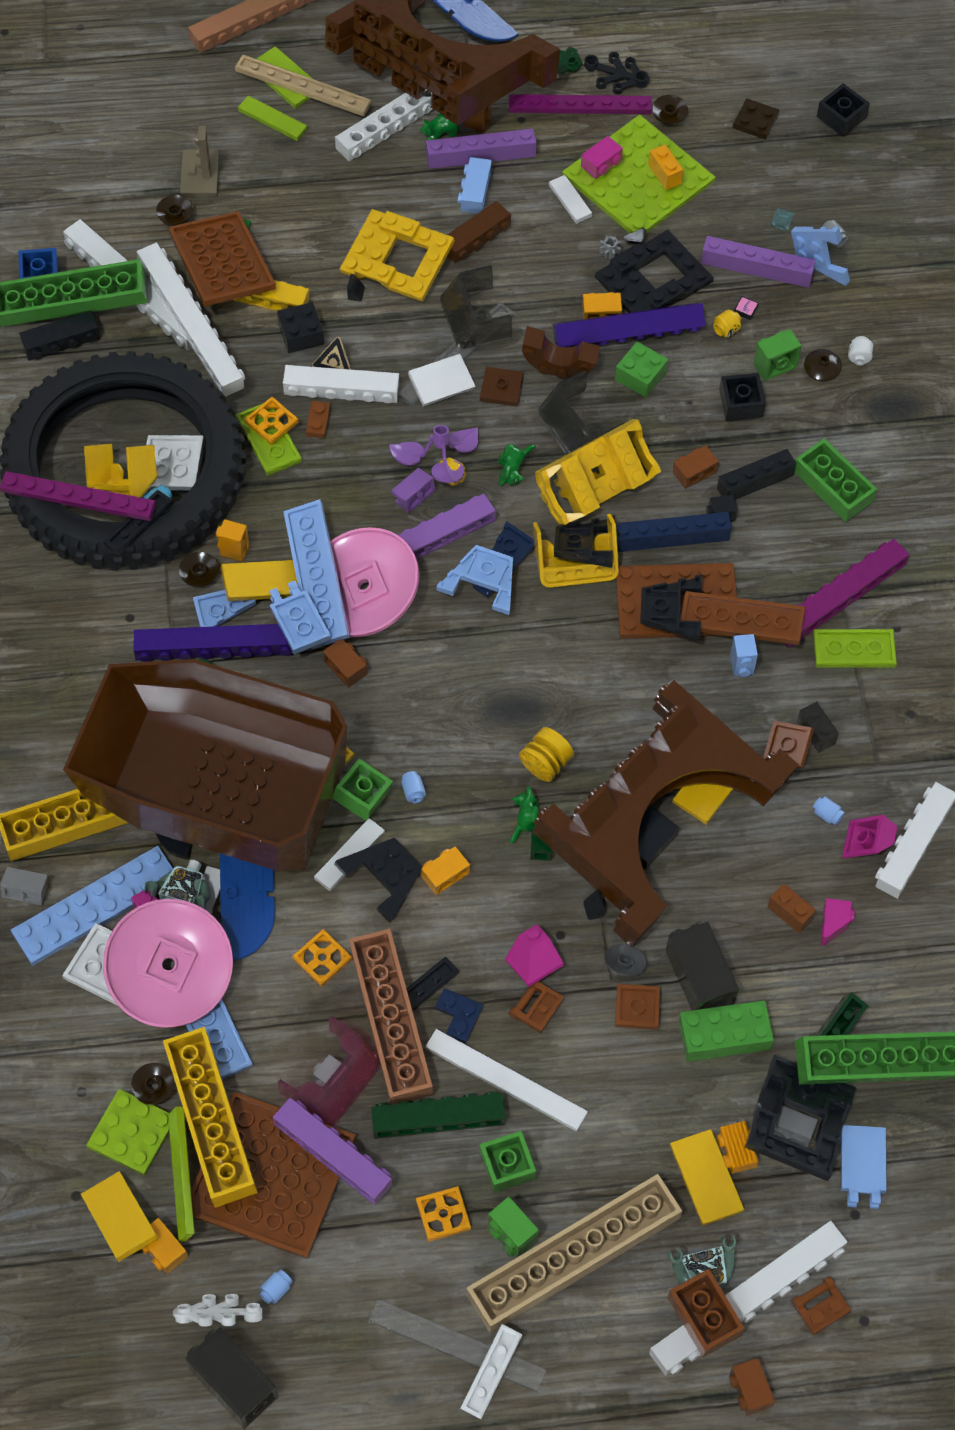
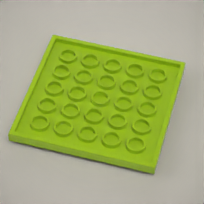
(631, 189)

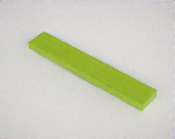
(181, 1174)

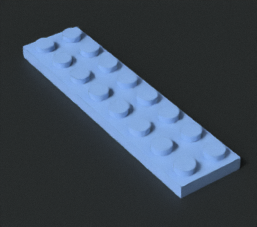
(316, 566)
(93, 904)

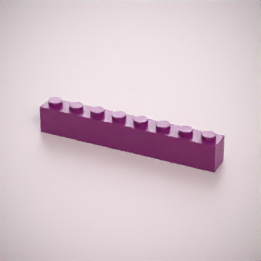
(852, 585)

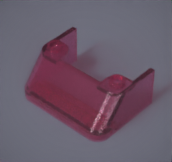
(346, 1082)

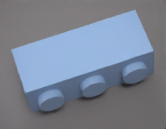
(475, 185)

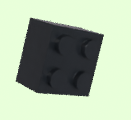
(843, 109)
(300, 327)
(742, 396)

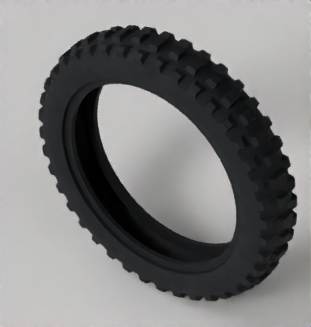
(126, 378)

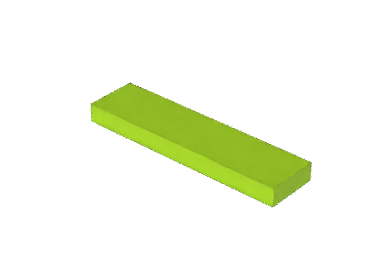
(272, 118)

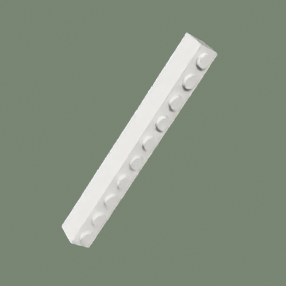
(98, 252)
(191, 320)
(758, 1291)

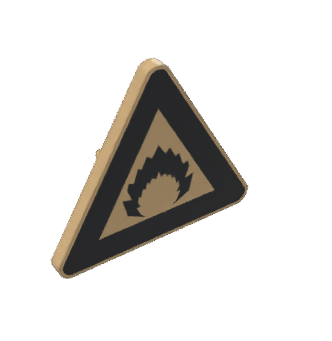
(333, 356)

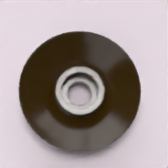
(670, 109)
(174, 204)
(821, 370)
(198, 562)
(153, 1074)

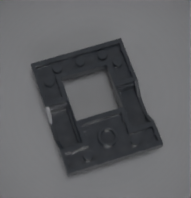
(636, 291)
(825, 1101)

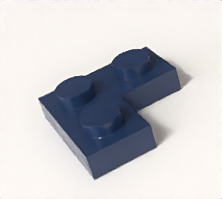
(464, 1012)

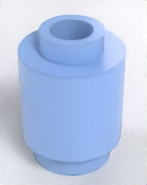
(413, 787)
(828, 810)
(275, 1287)

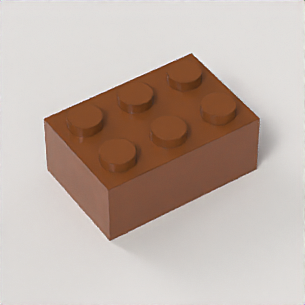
(706, 1313)

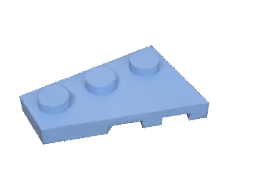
(214, 608)

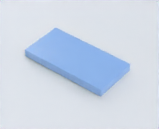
(225, 1041)

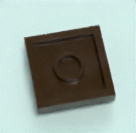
(756, 119)

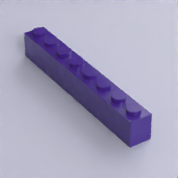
(630, 325)
(210, 642)

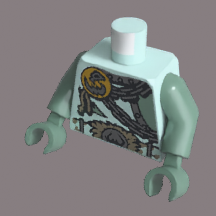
(182, 884)
(717, 1260)

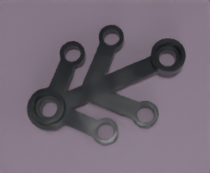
(636, 78)

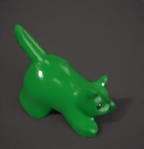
(439, 126)
(511, 460)
(527, 814)

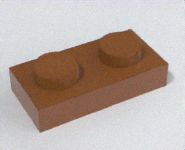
(318, 419)

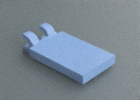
(298, 619)
(863, 1163)

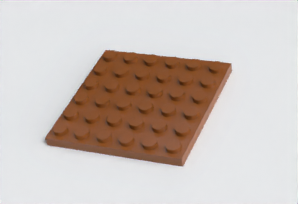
(289, 1182)

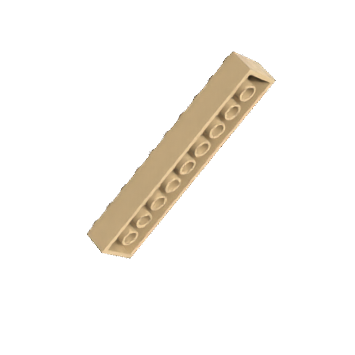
(573, 1253)

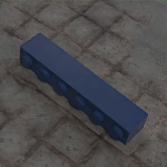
(673, 531)

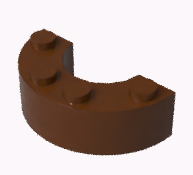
(555, 359)

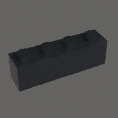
(59, 335)
(757, 475)

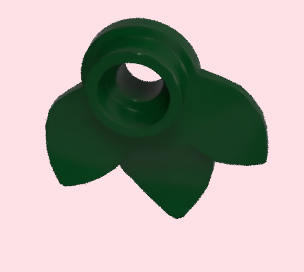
(569, 61)

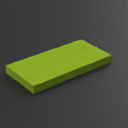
(279, 59)
(271, 457)
(854, 648)

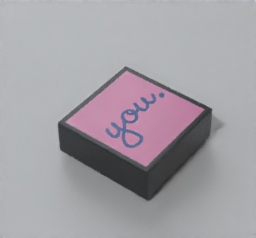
(746, 308)

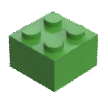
(777, 354)
(641, 369)
(362, 789)
(507, 1161)
(512, 1228)

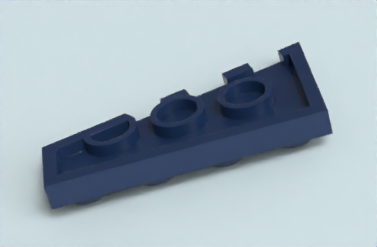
(511, 543)

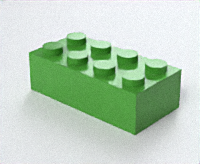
(835, 480)
(725, 1031)

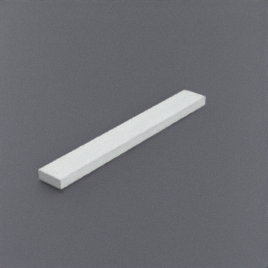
(506, 1080)

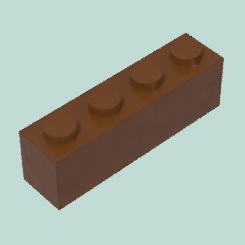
(478, 231)

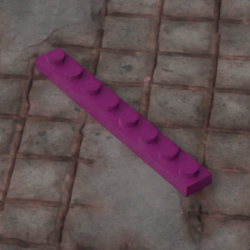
(579, 104)
(77, 496)

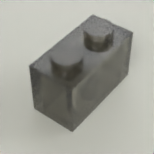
(824, 732)

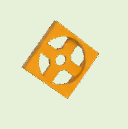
(260, 429)
(333, 969)
(434, 1215)

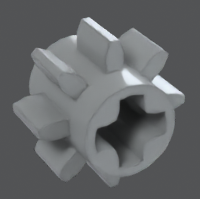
(610, 247)

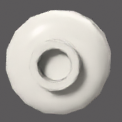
(860, 350)

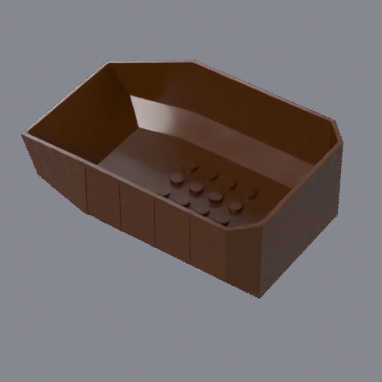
(212, 759)

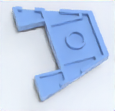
(813, 245)
(484, 569)

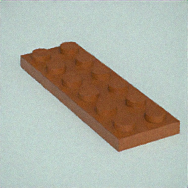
(744, 616)

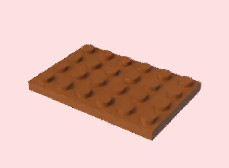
(221, 258)
(716, 580)

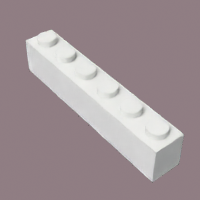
(341, 384)
(915, 840)

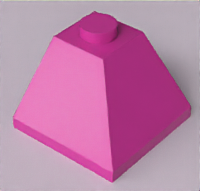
(869, 836)
(533, 956)

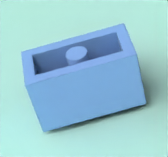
(743, 655)

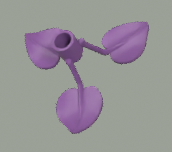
(463, 441)

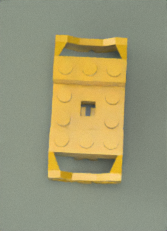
(618, 467)

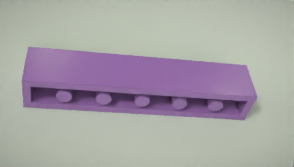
(489, 146)
(758, 261)
(449, 526)
(333, 1151)

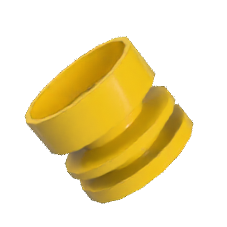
(546, 754)

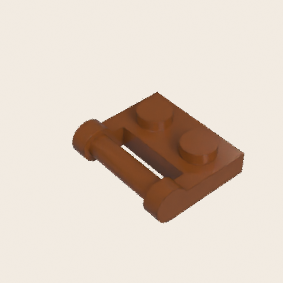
(541, 1010)
(825, 1312)

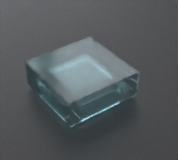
(782, 219)

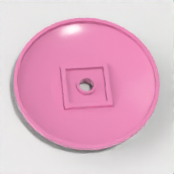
(387, 566)
(163, 932)

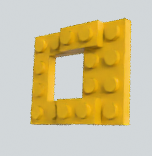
(376, 242)

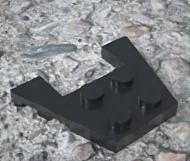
(576, 543)
(662, 607)
(390, 866)

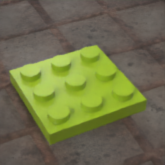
(130, 1132)

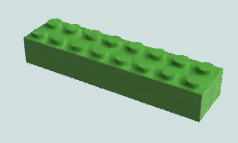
(72, 292)
(875, 1057)

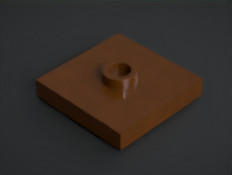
(501, 386)

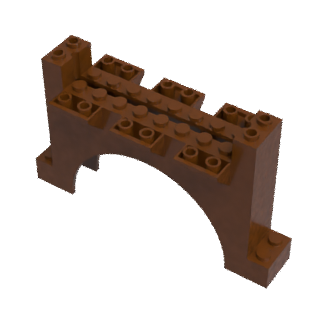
(458, 74)
(683, 751)

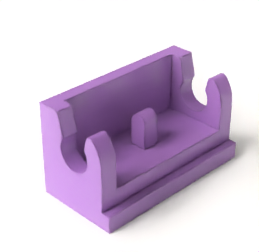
(414, 490)

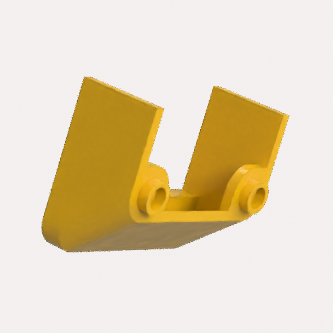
(108, 476)
(565, 572)

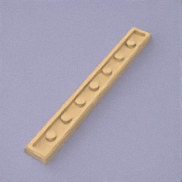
(303, 85)

